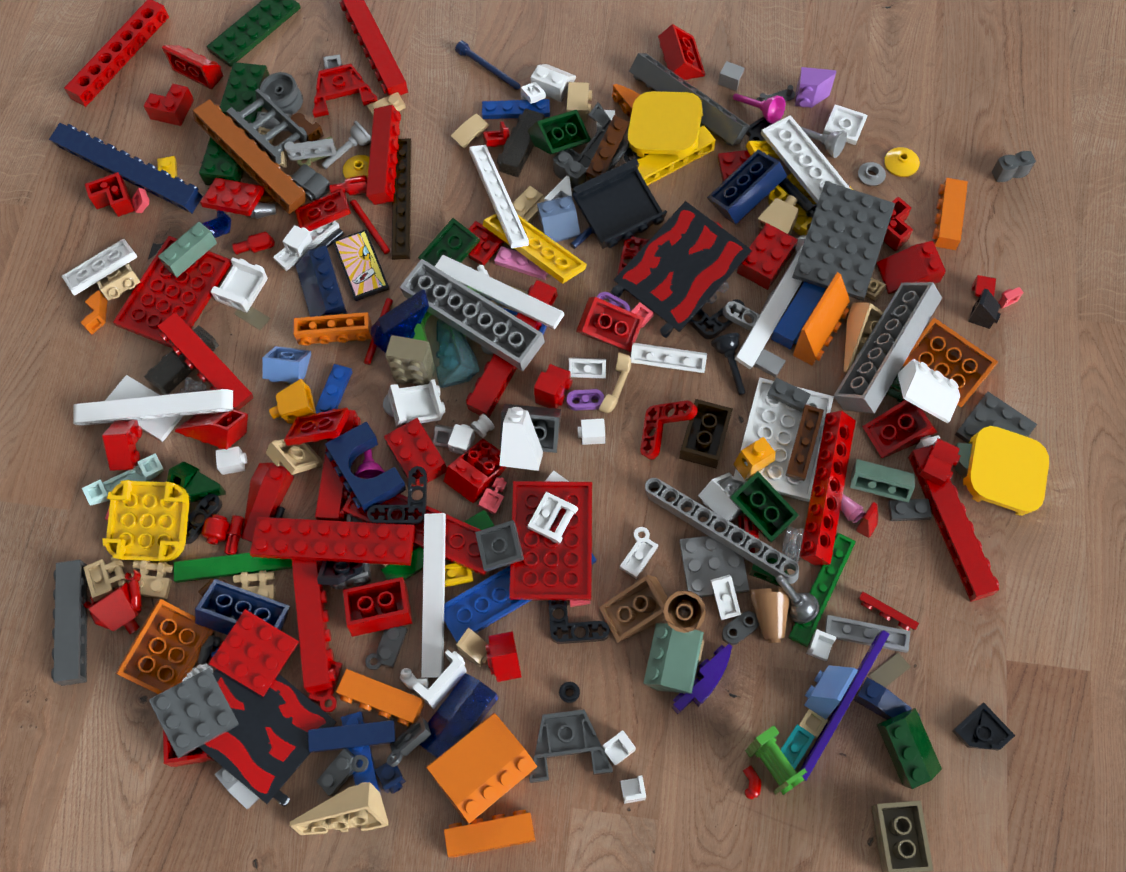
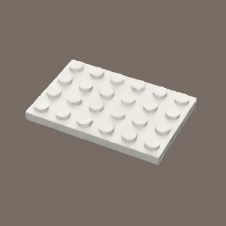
(779, 427)

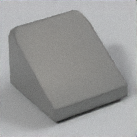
(332, 61)
(442, 435)

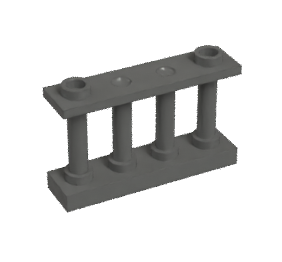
(262, 141)

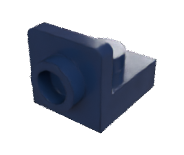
(390, 778)

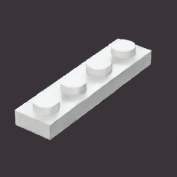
(287, 259)
(668, 357)

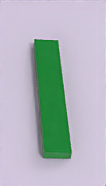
(480, 521)
(226, 566)
(823, 587)

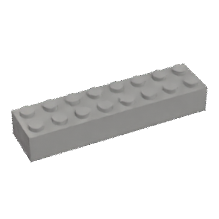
(474, 315)
(888, 347)

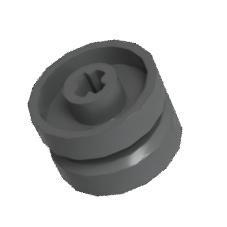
(283, 92)

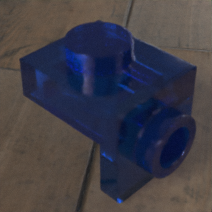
(219, 225)

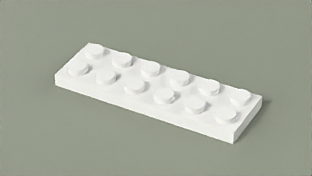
(801, 156)

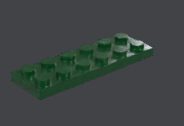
(251, 29)

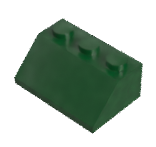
(559, 132)
(763, 506)
(910, 749)

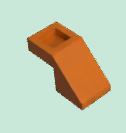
(97, 317)

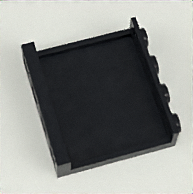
(618, 204)

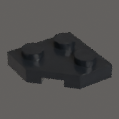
(338, 572)
(983, 730)

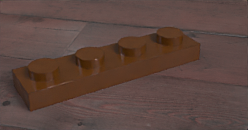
(607, 147)
(804, 443)

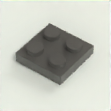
(499, 545)

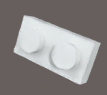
(725, 597)

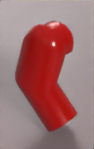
(754, 783)

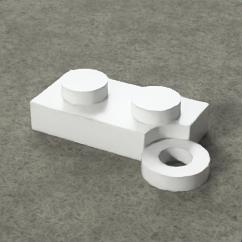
(639, 554)

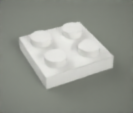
(847, 120)

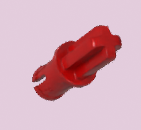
(234, 535)

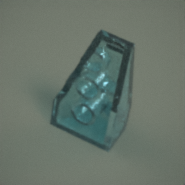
(455, 357)

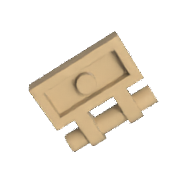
(99, 579)
(157, 585)
(263, 588)

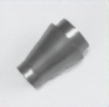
(263, 210)

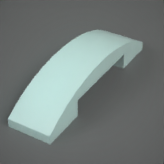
(145, 471)

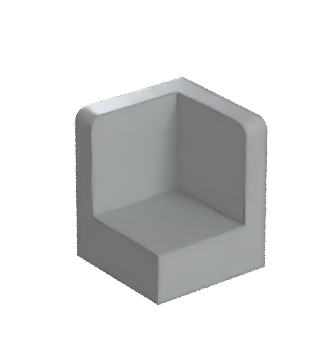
(730, 75)

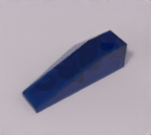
(400, 320)

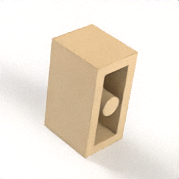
(578, 99)

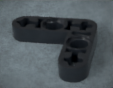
(712, 322)
(412, 506)
(199, 510)
(563, 624)

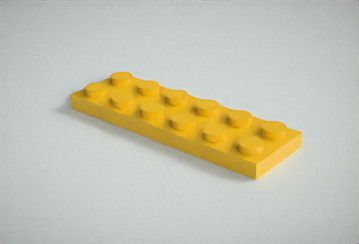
(542, 250)

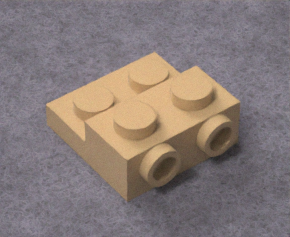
(118, 282)
(294, 457)

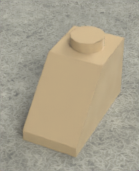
(473, 647)

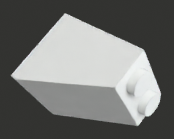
(519, 441)

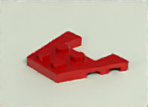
(338, 83)

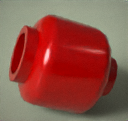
(215, 529)

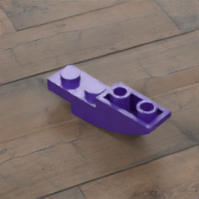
(710, 675)

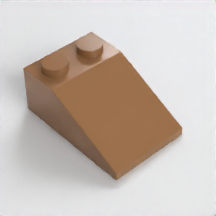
(635, 608)

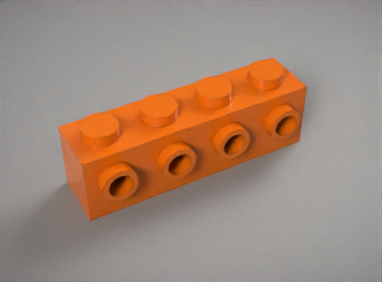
(332, 328)

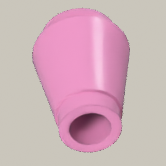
(851, 509)

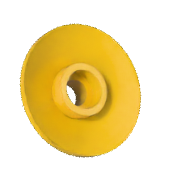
(901, 162)
(351, 167)

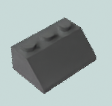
(545, 422)

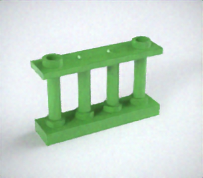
(775, 761)

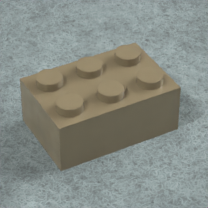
(410, 360)
(902, 837)

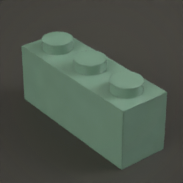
(187, 249)
(882, 480)

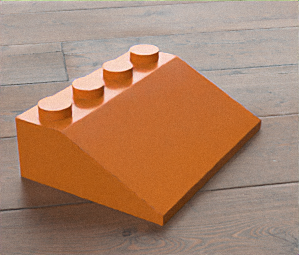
(823, 322)
(953, 357)
(164, 649)
(481, 767)

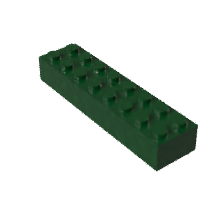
(238, 94)

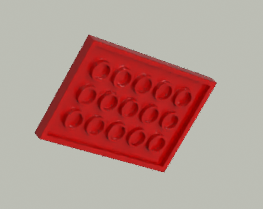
(163, 294)
(551, 568)

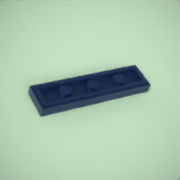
(351, 736)

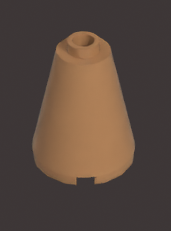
(684, 611)
(771, 611)

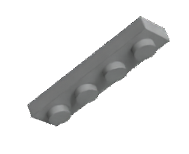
(865, 633)

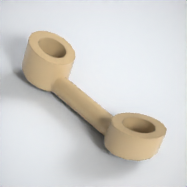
(623, 365)

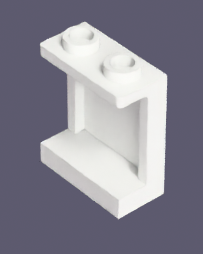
(240, 285)
(416, 402)
(444, 683)

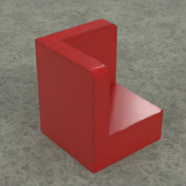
(983, 282)

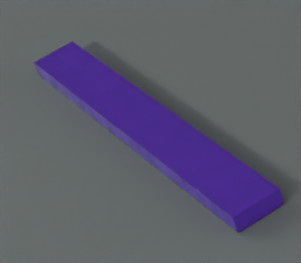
(841, 708)

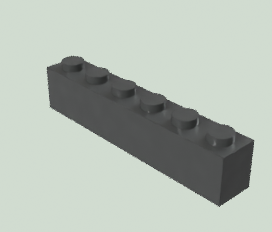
(70, 623)

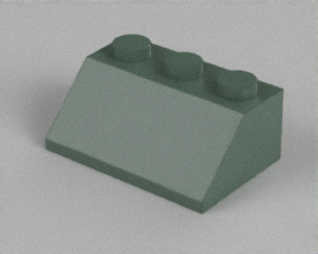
(673, 659)

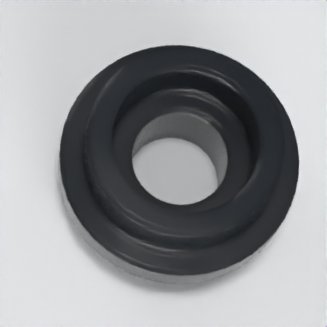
(569, 685)

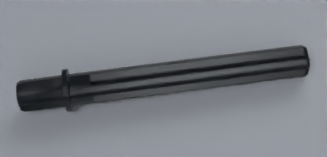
(802, 201)

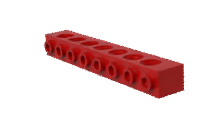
(116, 52)
(828, 488)

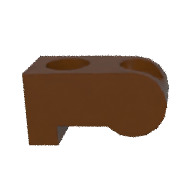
(314, 131)

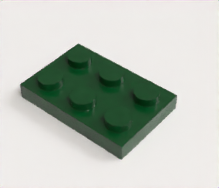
(453, 241)

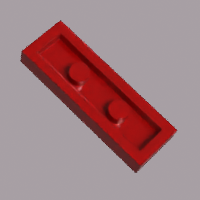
(887, 612)

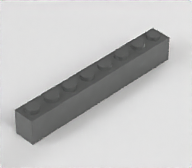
(714, 115)

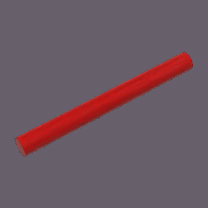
(369, 226)
(372, 347)

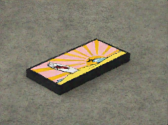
(361, 265)

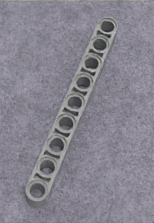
(725, 538)

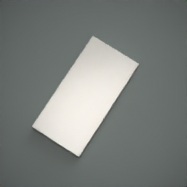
(99, 266)
(130, 388)

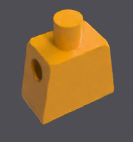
(293, 402)
(757, 456)

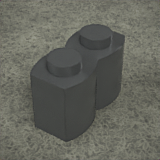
(565, 166)
(1013, 166)
(313, 183)

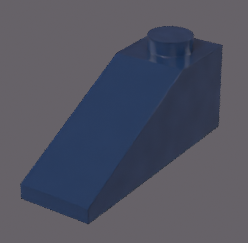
(879, 700)

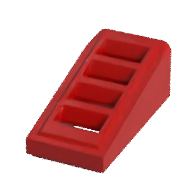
(869, 521)

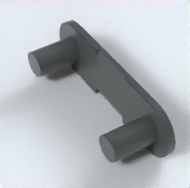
(787, 94)

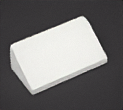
(587, 367)

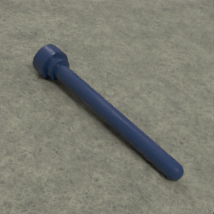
(463, 48)

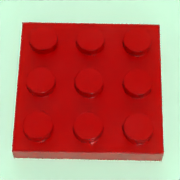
(254, 652)

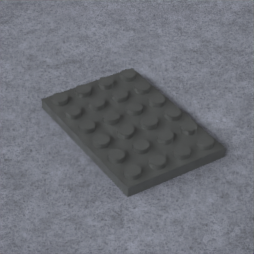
(844, 239)

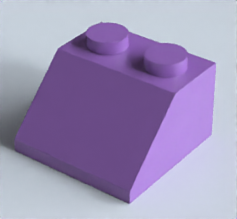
(813, 86)

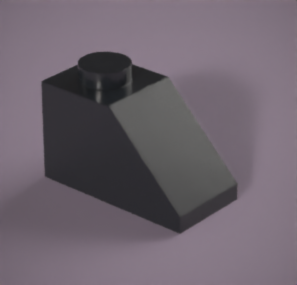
(985, 310)

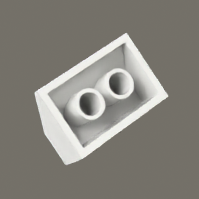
(929, 390)

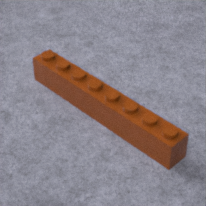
(249, 156)

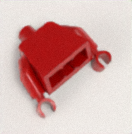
(119, 606)

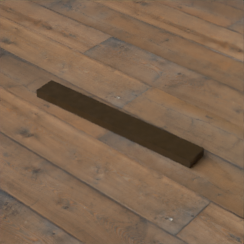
(402, 202)

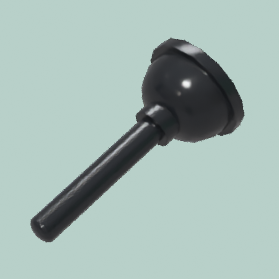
(727, 345)

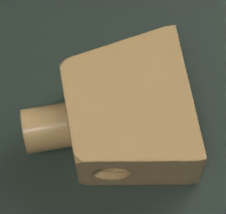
(780, 214)

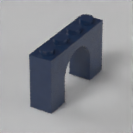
(367, 492)

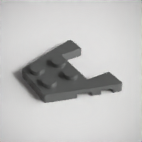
(585, 158)
(567, 735)

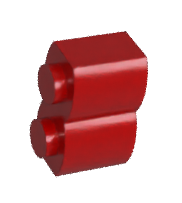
(940, 461)

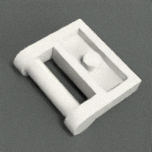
(546, 515)

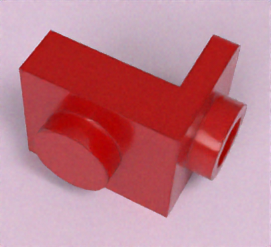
(498, 137)

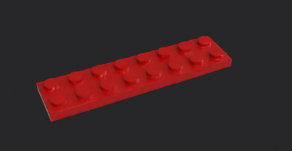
(460, 537)
(333, 541)

